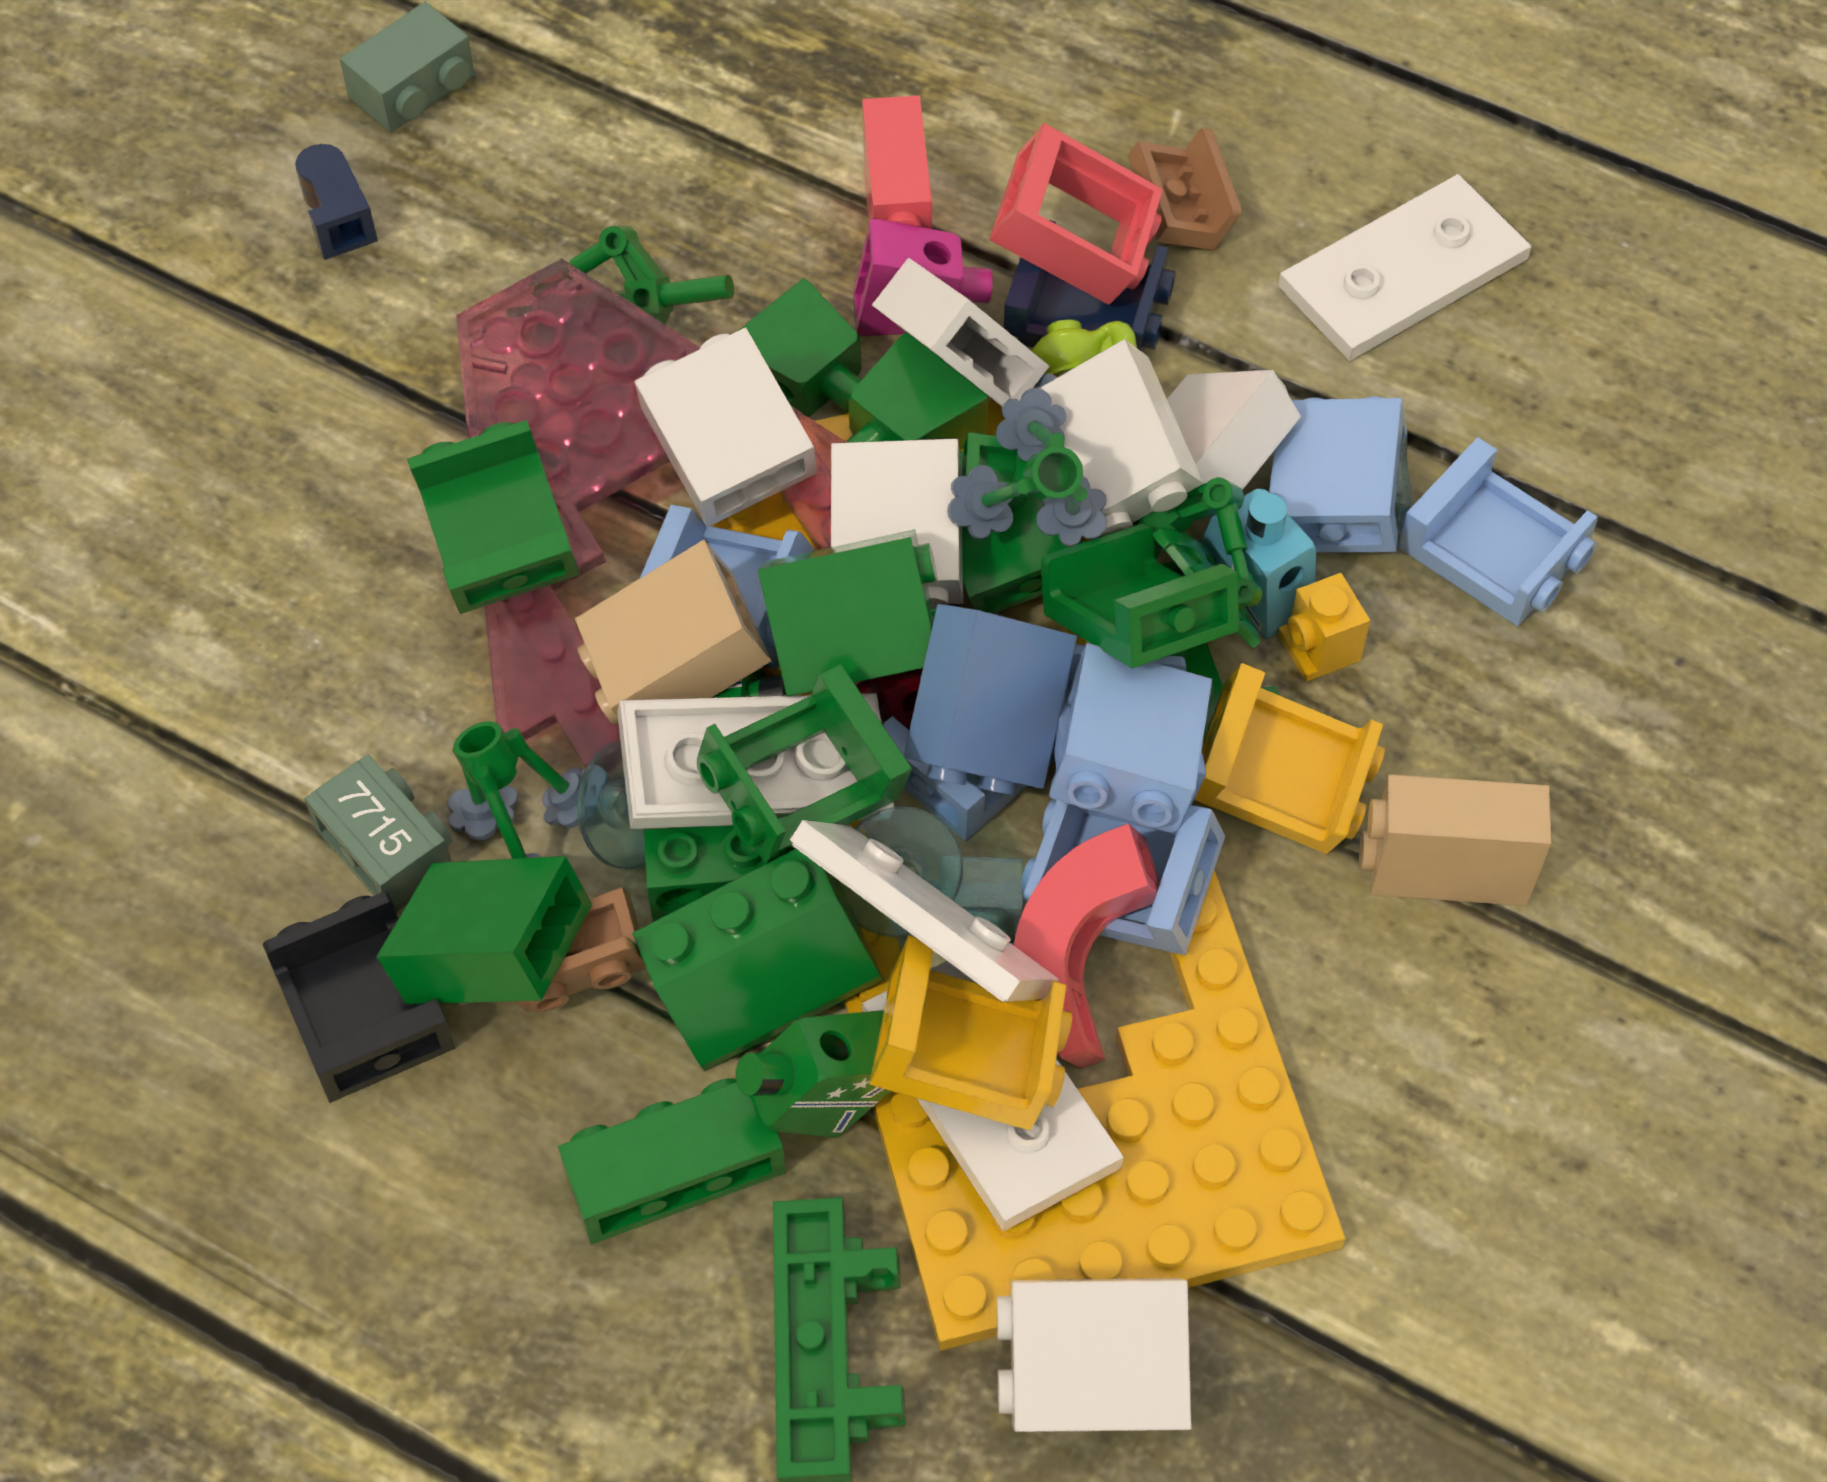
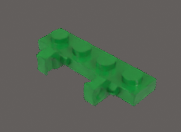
(815, 1395)

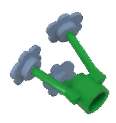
(1049, 474)
(488, 767)

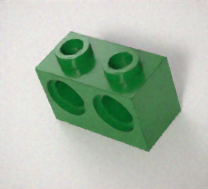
(692, 863)

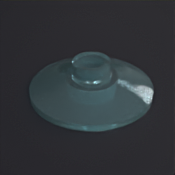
(604, 812)
(922, 844)

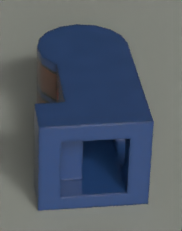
(340, 210)

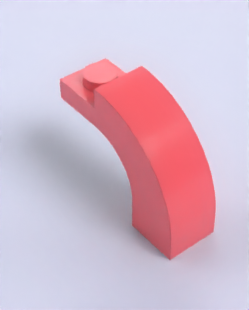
(1071, 909)

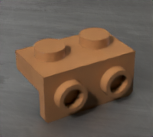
(1197, 191)
(600, 953)

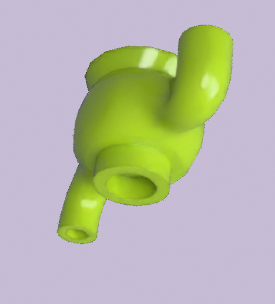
(1070, 345)

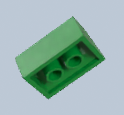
(757, 957)

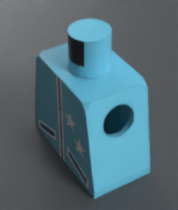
(1277, 557)

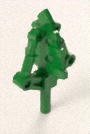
(645, 282)
(1224, 500)

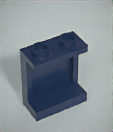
(1042, 299)

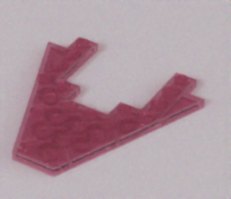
(568, 362)

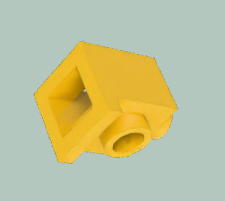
(1325, 628)

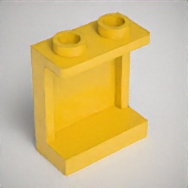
(1286, 764)
(967, 1047)

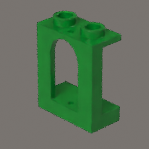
(854, 732)

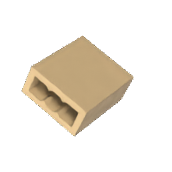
(672, 634)
(1456, 839)

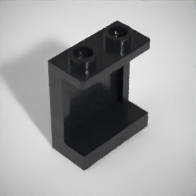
(347, 1003)

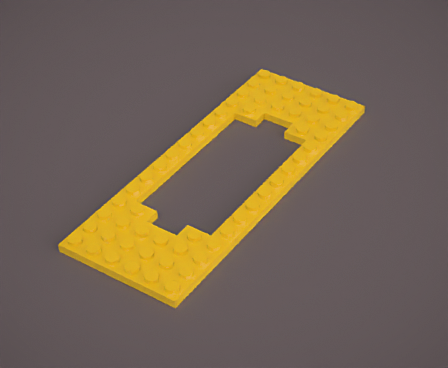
(1205, 1122)

